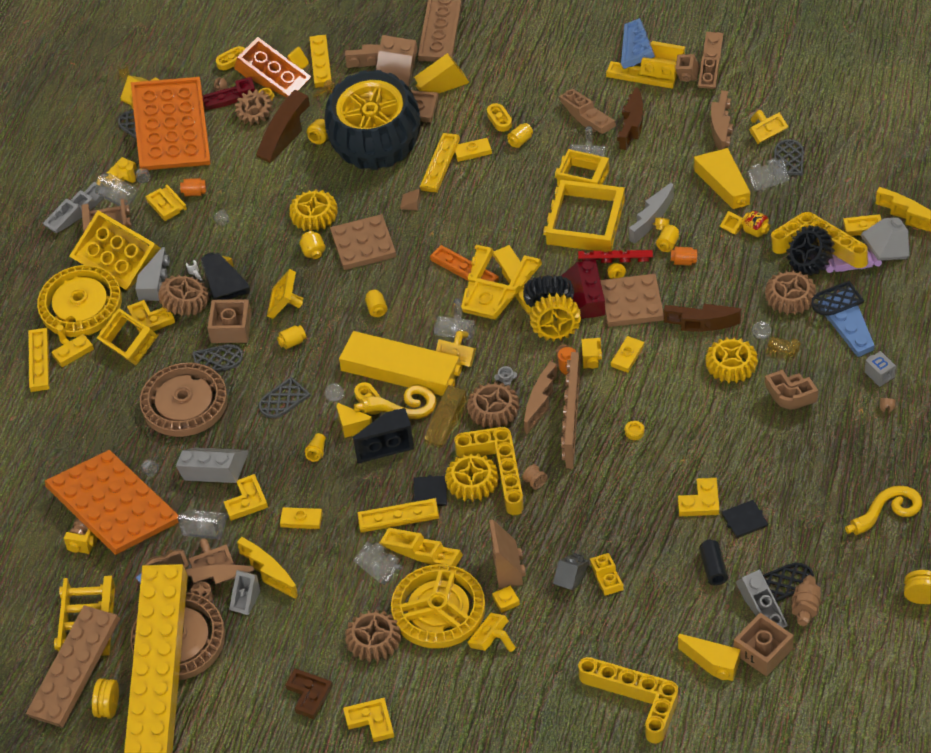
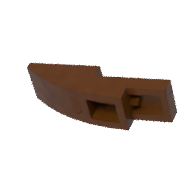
(632, 119)
(709, 318)

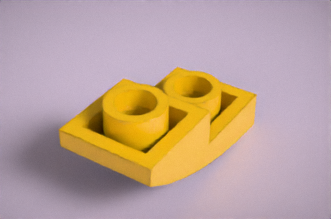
(606, 574)

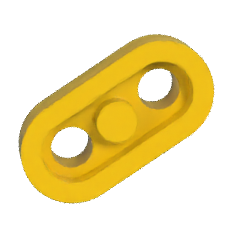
(228, 59)
(499, 117)
(368, 390)

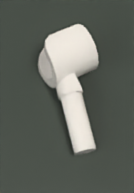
(193, 270)

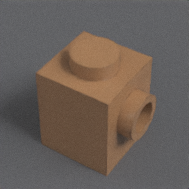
(687, 67)

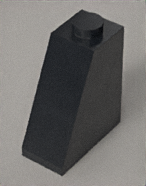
(222, 278)

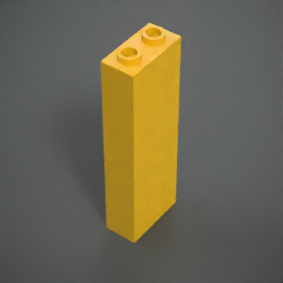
(399, 363)

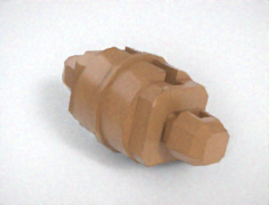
(806, 600)

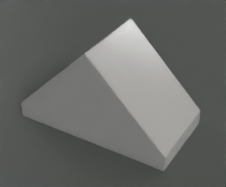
(244, 592)

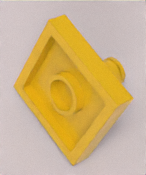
(282, 294)

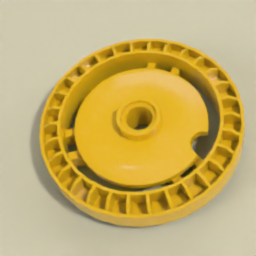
(79, 297)
(432, 619)

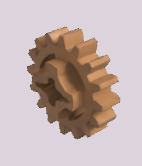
(253, 107)

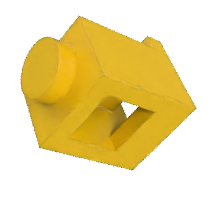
(591, 352)

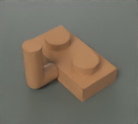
(216, 556)

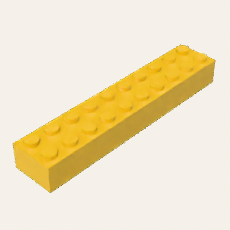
(156, 659)

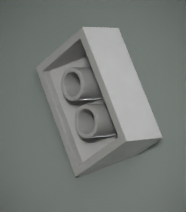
(211, 464)

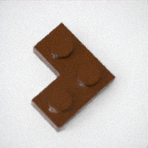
(313, 692)

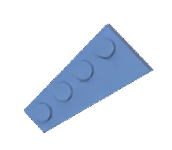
(635, 44)
(850, 326)

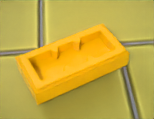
(473, 149)
(627, 354)
(301, 518)

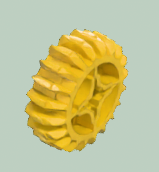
(313, 210)
(565, 311)
(731, 365)
(483, 480)

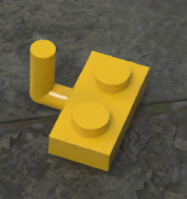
(767, 127)
(124, 170)
(71, 349)
(465, 353)
(489, 630)

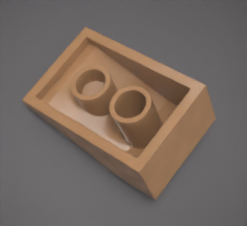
(397, 57)
(506, 557)

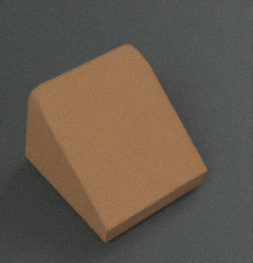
(411, 200)

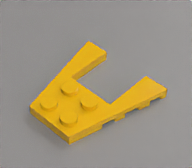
(488, 297)

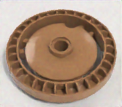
(183, 399)
(196, 636)

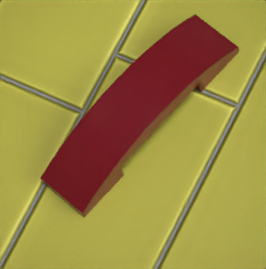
(228, 96)

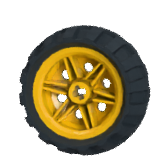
(372, 119)

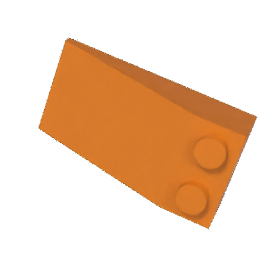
(270, 68)

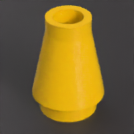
(315, 448)

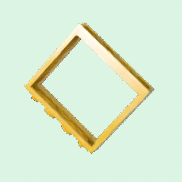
(578, 239)

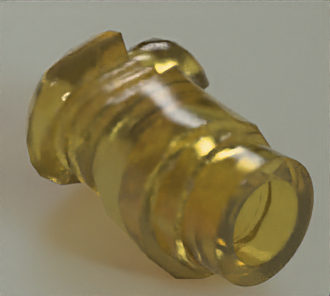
(785, 346)

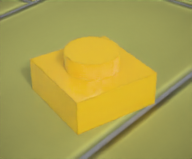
(506, 599)

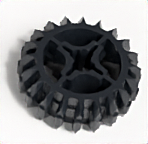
(806, 247)
(546, 285)

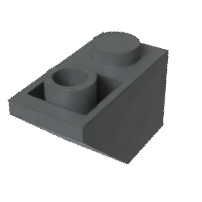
(570, 571)

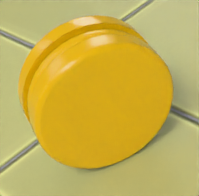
(918, 586)
(105, 698)

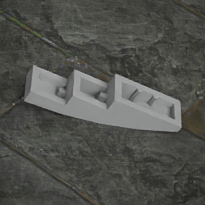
(654, 207)
(71, 210)

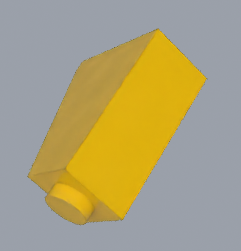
(441, 76)

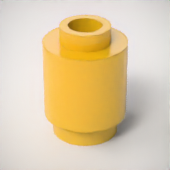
(520, 135)
(667, 238)
(376, 303)
(291, 336)

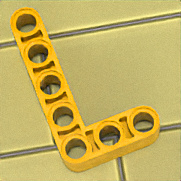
(845, 247)
(497, 442)
(635, 690)

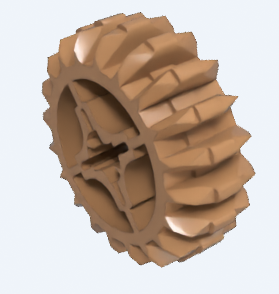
(790, 292)
(183, 295)
(494, 409)
(378, 640)

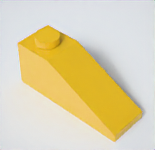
(715, 658)

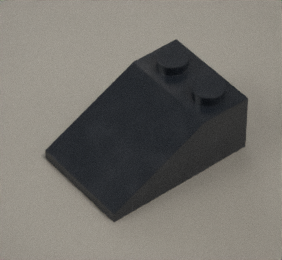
(384, 437)

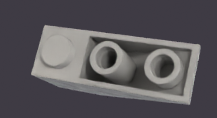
(152, 277)
(760, 598)

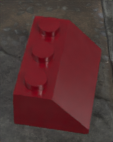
(587, 288)

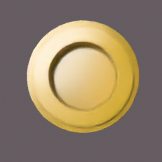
(634, 430)

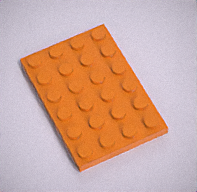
(170, 123)
(112, 501)

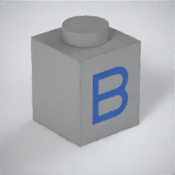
(880, 368)

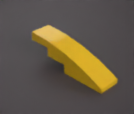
(901, 206)
(509, 263)
(420, 549)
(269, 568)

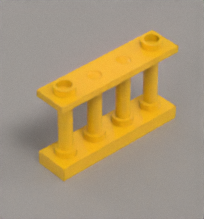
(106, 590)

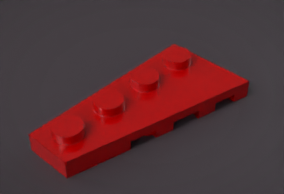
(623, 257)

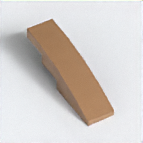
(539, 398)
(218, 573)

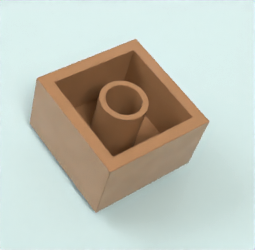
(229, 321)
(764, 644)

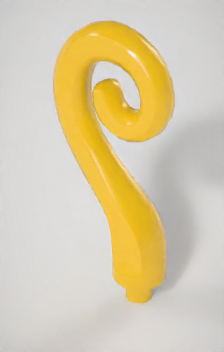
(375, 404)
(867, 521)

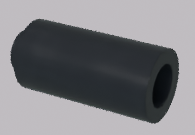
(713, 562)

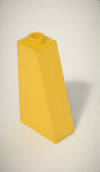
(723, 176)

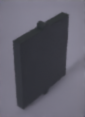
(430, 488)
(744, 518)

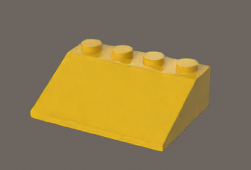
(114, 249)

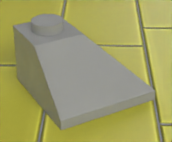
(888, 239)

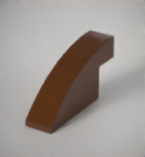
(283, 127)

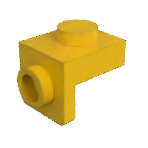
(79, 542)

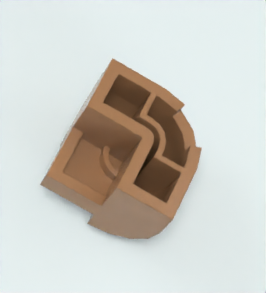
(791, 391)

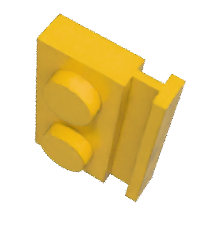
(166, 202)

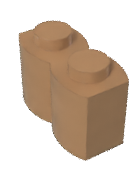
(172, 557)

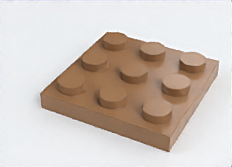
(363, 242)
(632, 300)

